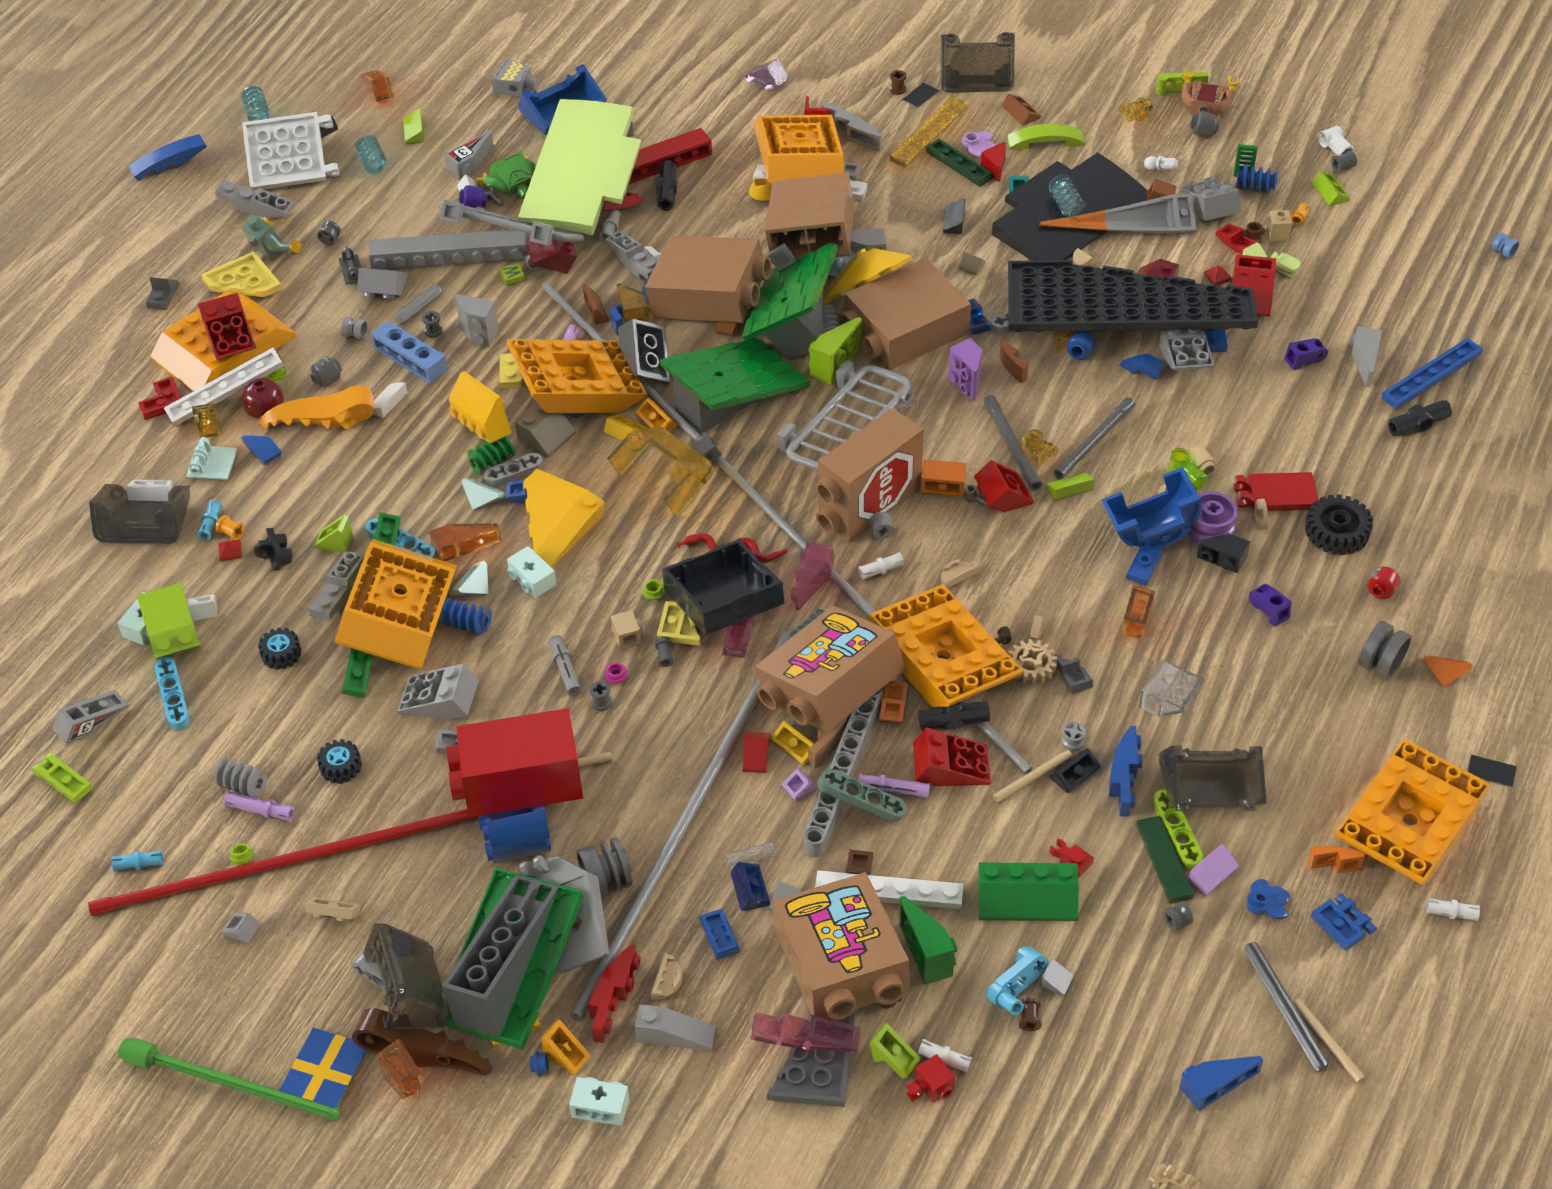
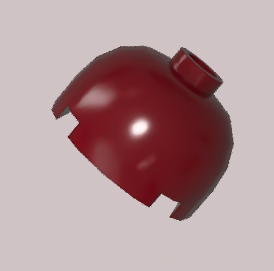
(261, 396)

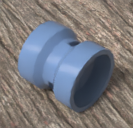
(1505, 245)

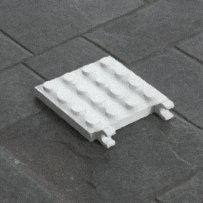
(286, 151)

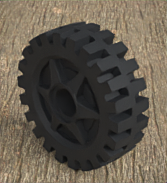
(1339, 524)

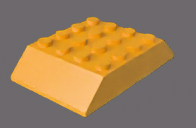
(188, 355)

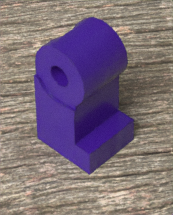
(1305, 352)
(1271, 603)

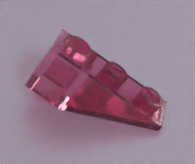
(815, 569)

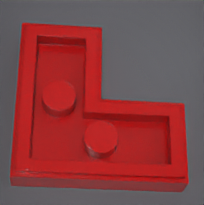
(166, 394)

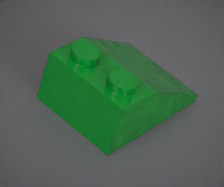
(927, 942)

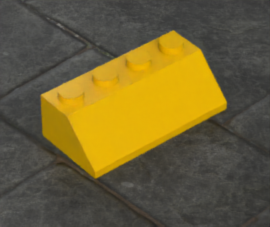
(478, 408)

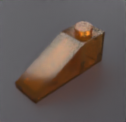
(378, 85)
(459, 539)

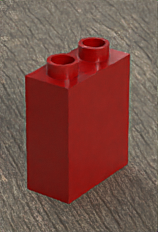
(515, 763)

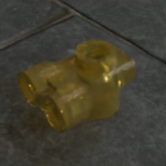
(1136, 110)
(1037, 446)

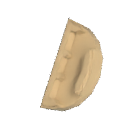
(958, 571)
(668, 978)

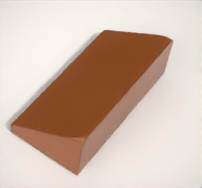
(1020, 109)
(594, 305)

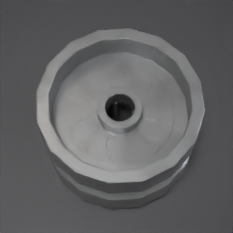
(1385, 649)

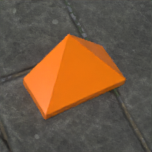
(1446, 669)

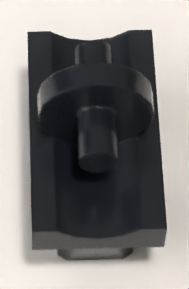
(271, 549)

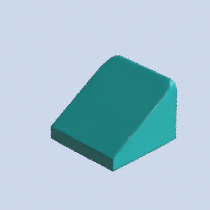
(1016, 181)

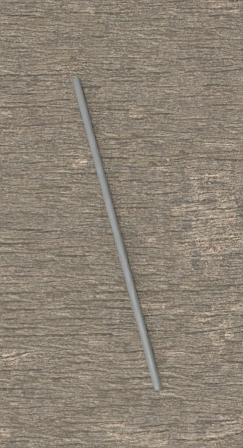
(671, 844)

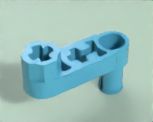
(1028, 968)

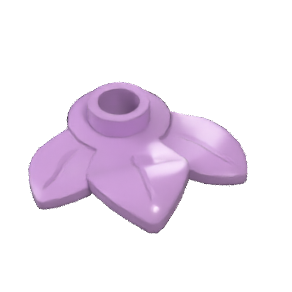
(977, 142)

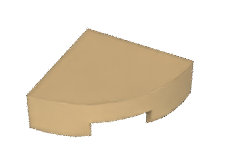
(1081, 258)
(1261, 514)
(1037, 626)

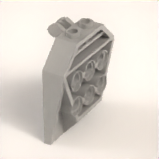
(591, 941)

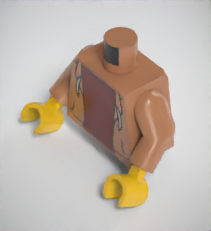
(1206, 96)

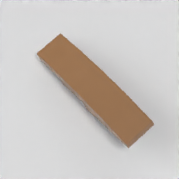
(826, 742)

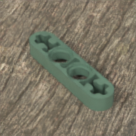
(863, 791)

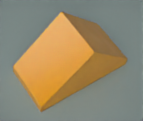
(564, 1048)

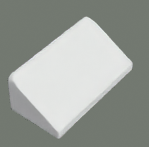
(389, 398)
(149, 490)
(203, 607)

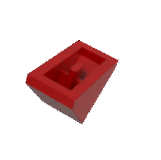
(994, 159)
(756, 751)

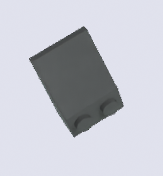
(643, 348)

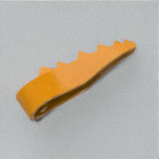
(331, 410)

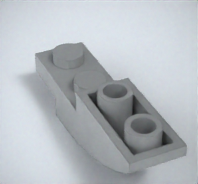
(255, 203)
(631, 254)
(338, 587)

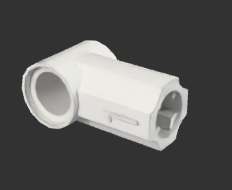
(1334, 140)

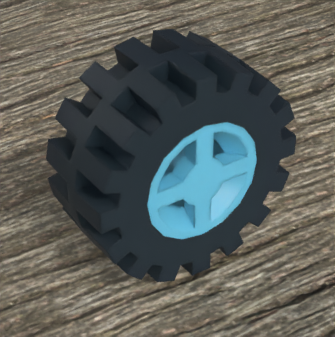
(274, 641)
(339, 761)

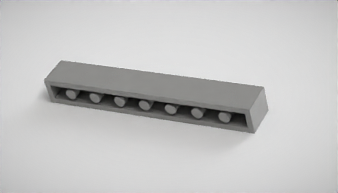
(447, 249)

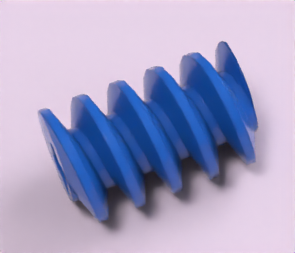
(1257, 178)
(465, 618)

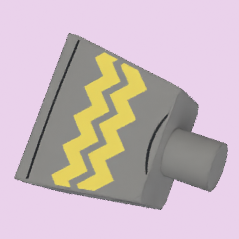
(513, 79)

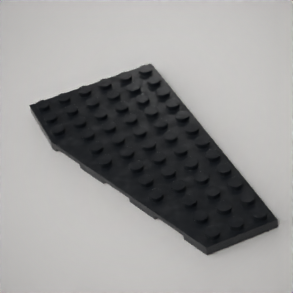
(1082, 298)

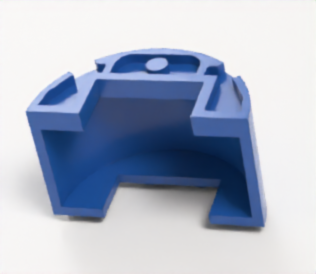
(1158, 519)
(515, 834)

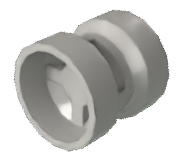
(354, 328)

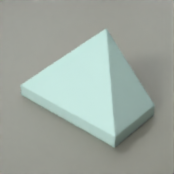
(481, 494)
(473, 582)

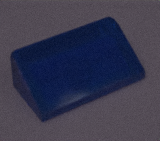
(749, 886)

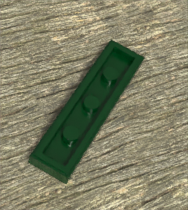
(959, 162)
(1164, 859)

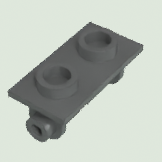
(350, 266)

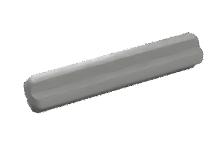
(418, 303)

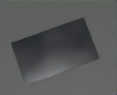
(920, 94)
(1492, 770)

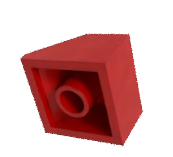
(1002, 487)

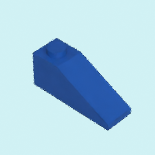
(1216, 1078)

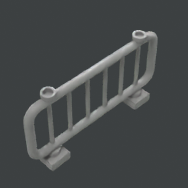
(540, 232)
(846, 380)

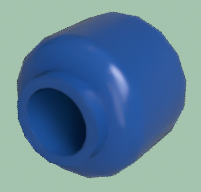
(1081, 345)

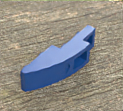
(1124, 770)

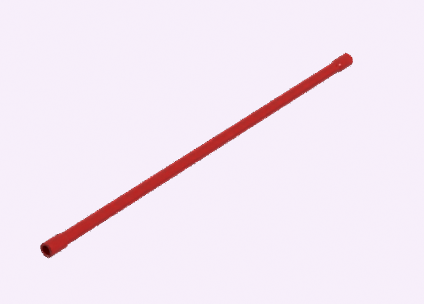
(111, 903)

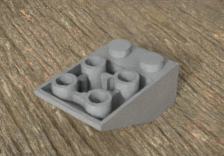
(1212, 198)
(1185, 349)
(439, 693)

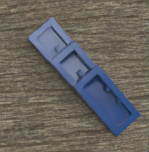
(163, 157)

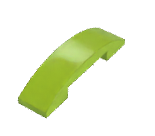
(1045, 133)

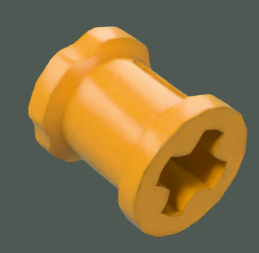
(229, 527)

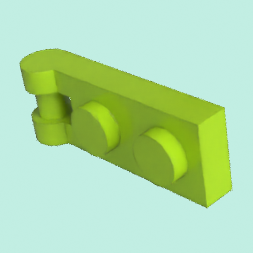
(1176, 81)
(62, 778)

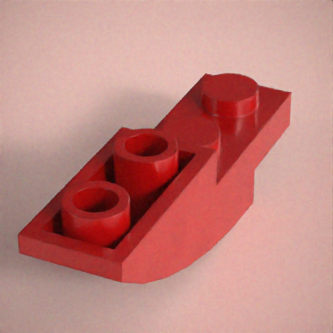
(611, 988)

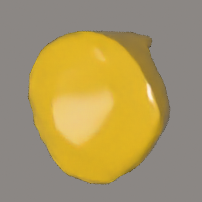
(760, 190)

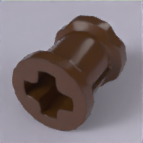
(897, 86)
(1030, 1015)

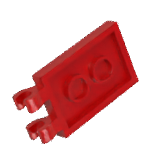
(1279, 490)

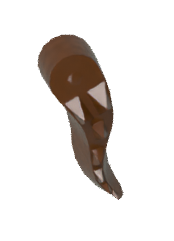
(424, 1046)

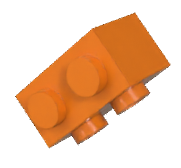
(943, 475)

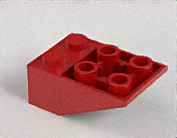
(1259, 275)
(226, 326)
(950, 760)

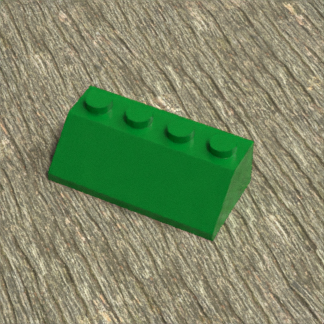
(1028, 891)

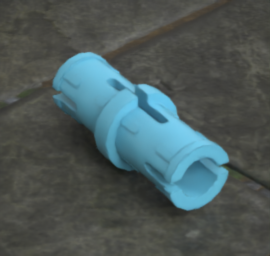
(209, 520)
(137, 860)

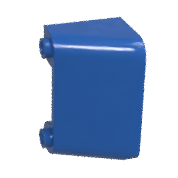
(541, 106)

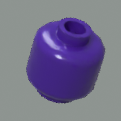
(472, 196)

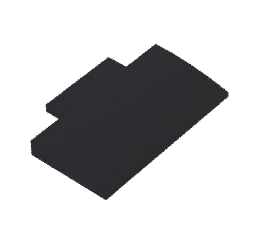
(1101, 187)

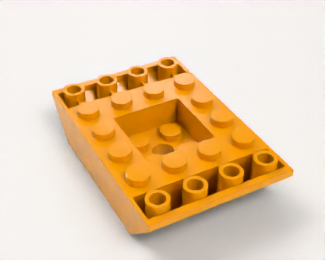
(798, 146)
(577, 375)
(391, 623)
(941, 626)
(1417, 788)

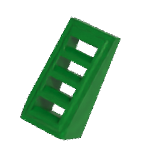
(1242, 150)

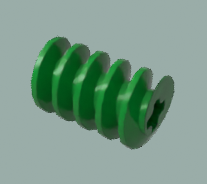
(488, 453)

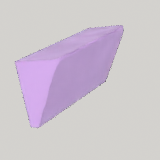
(1213, 870)

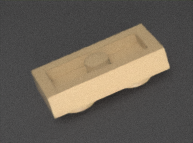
(324, 907)

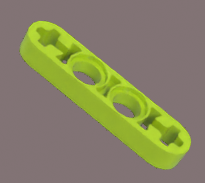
(1176, 830)

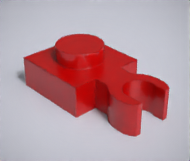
(1072, 855)

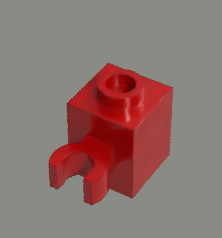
(933, 1079)

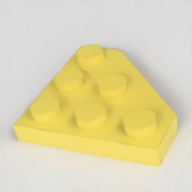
(243, 276)

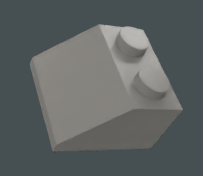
(381, 282)
(477, 319)

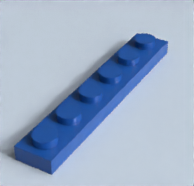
(1431, 373)

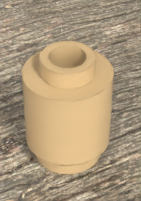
(1202, 459)

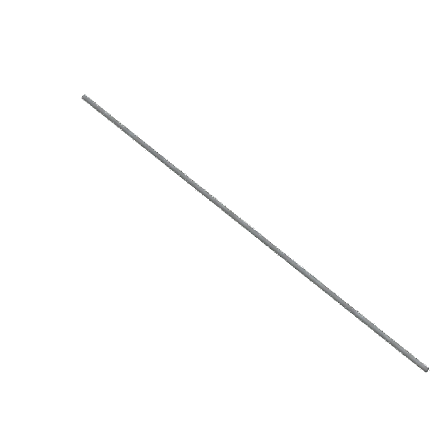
(768, 509)

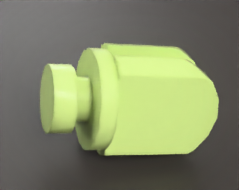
(1286, 264)

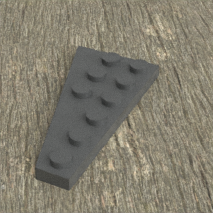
(814, 1076)

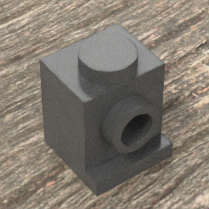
(706, 447)

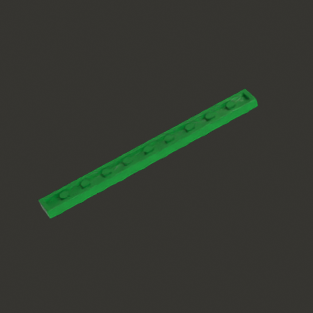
(360, 662)

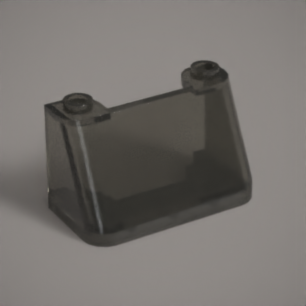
(977, 65)
(137, 522)
(1213, 778)
(409, 978)

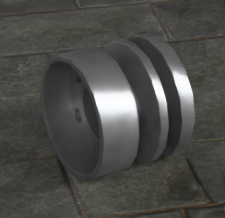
(608, 865)

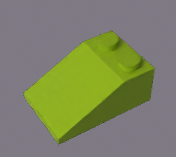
(834, 349)
(168, 621)

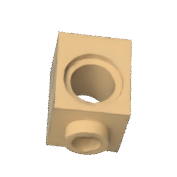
(1279, 225)

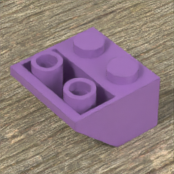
(965, 367)

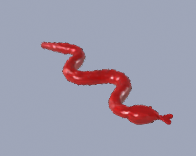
(694, 539)

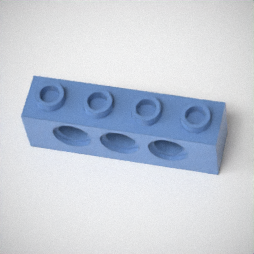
(409, 351)

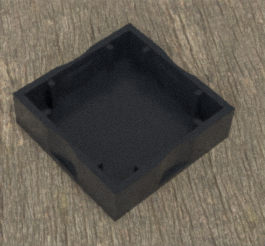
(723, 586)

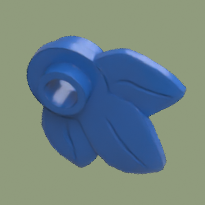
(1267, 899)

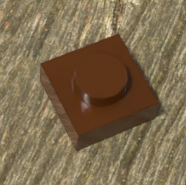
(859, 862)

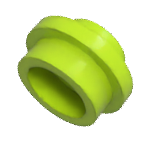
(653, 590)
(241, 854)

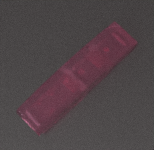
(738, 638)
(802, 1033)

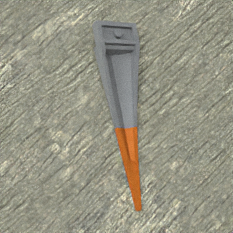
(1156, 216)

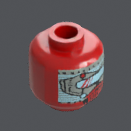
(1383, 582)

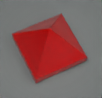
(1217, 275)
(230, 550)

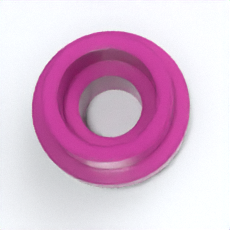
(615, 668)

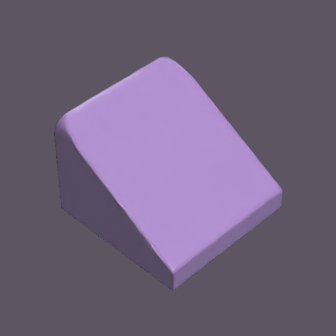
(799, 784)

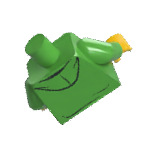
(510, 175)

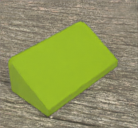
(413, 127)
(1330, 188)
(1071, 486)

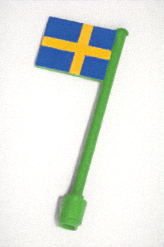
(312, 1085)

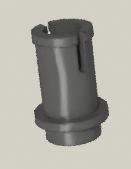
(664, 647)

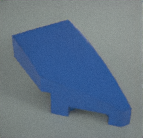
(616, 316)
(1145, 363)
(262, 446)

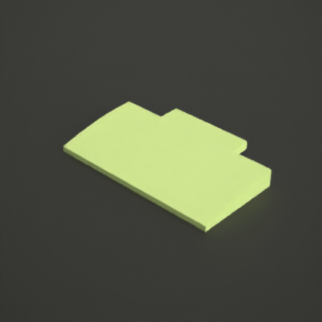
(581, 165)

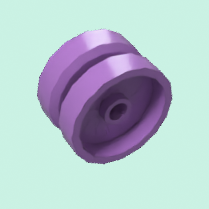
(1216, 517)

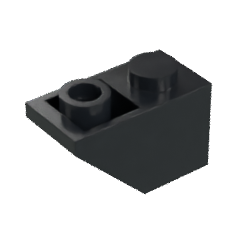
(1224, 551)

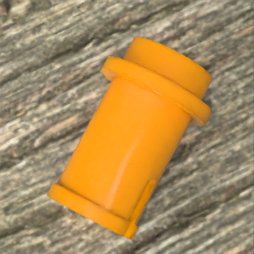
(1299, 216)

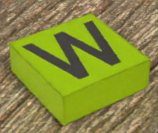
(512, 274)

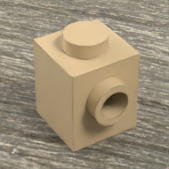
(626, 629)

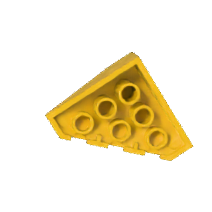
(863, 269)
(558, 514)

